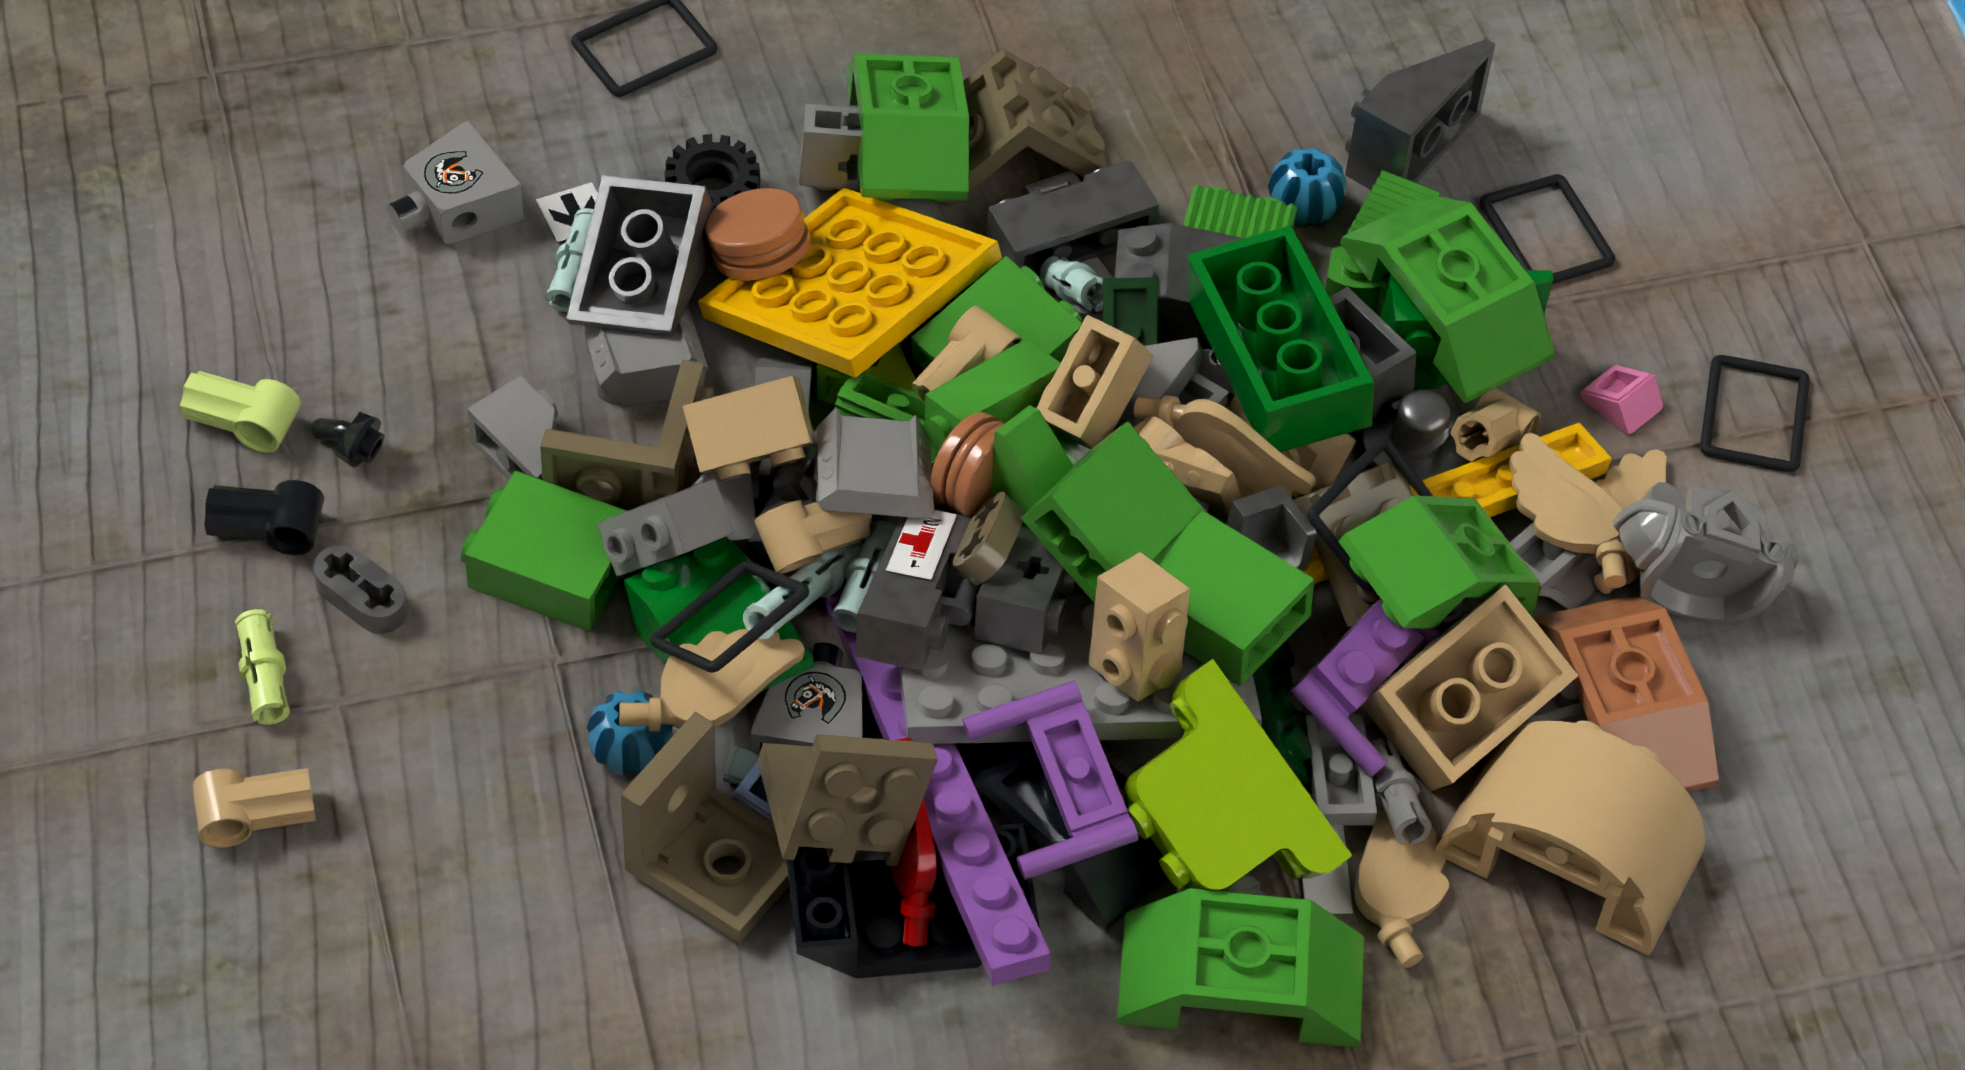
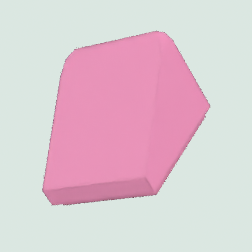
(1624, 397)

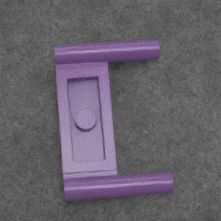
(1352, 673)
(1074, 771)

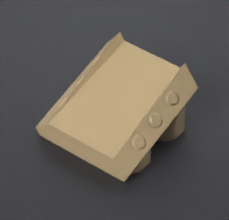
(1192, 466)

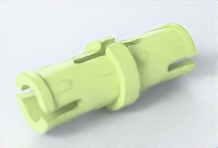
(262, 667)

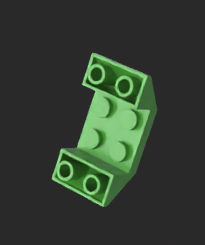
(911, 126)
(1463, 287)
(1433, 556)
(1242, 958)

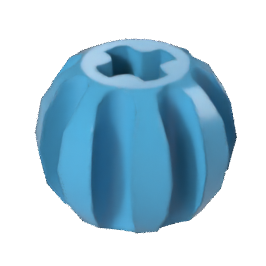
(1311, 183)
(623, 747)

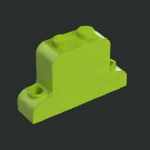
(1226, 795)

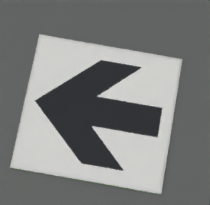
(562, 206)

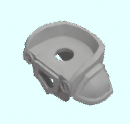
(1695, 563)

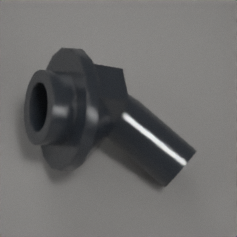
(357, 440)

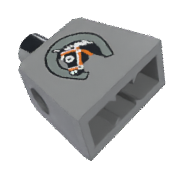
(457, 189)
(811, 703)

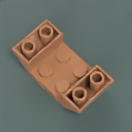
(1638, 682)

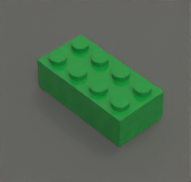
(1280, 339)

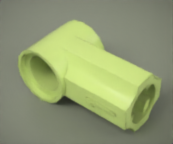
(254, 414)

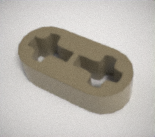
(988, 538)

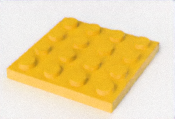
(859, 287)

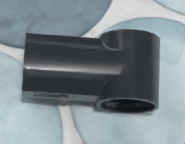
(281, 517)

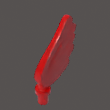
(916, 878)

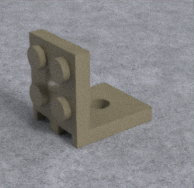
(1028, 107)
(630, 471)
(1360, 501)
(846, 794)
(682, 824)

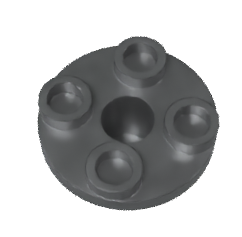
(1420, 431)

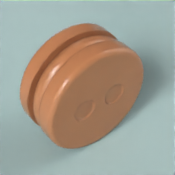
(757, 234)
(965, 465)

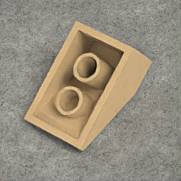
(1468, 689)

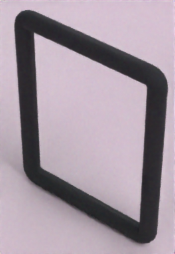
(606, 79)
(1561, 181)
(1799, 420)
(1327, 498)
(658, 638)

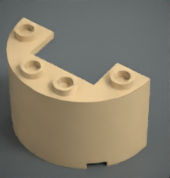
(1587, 814)

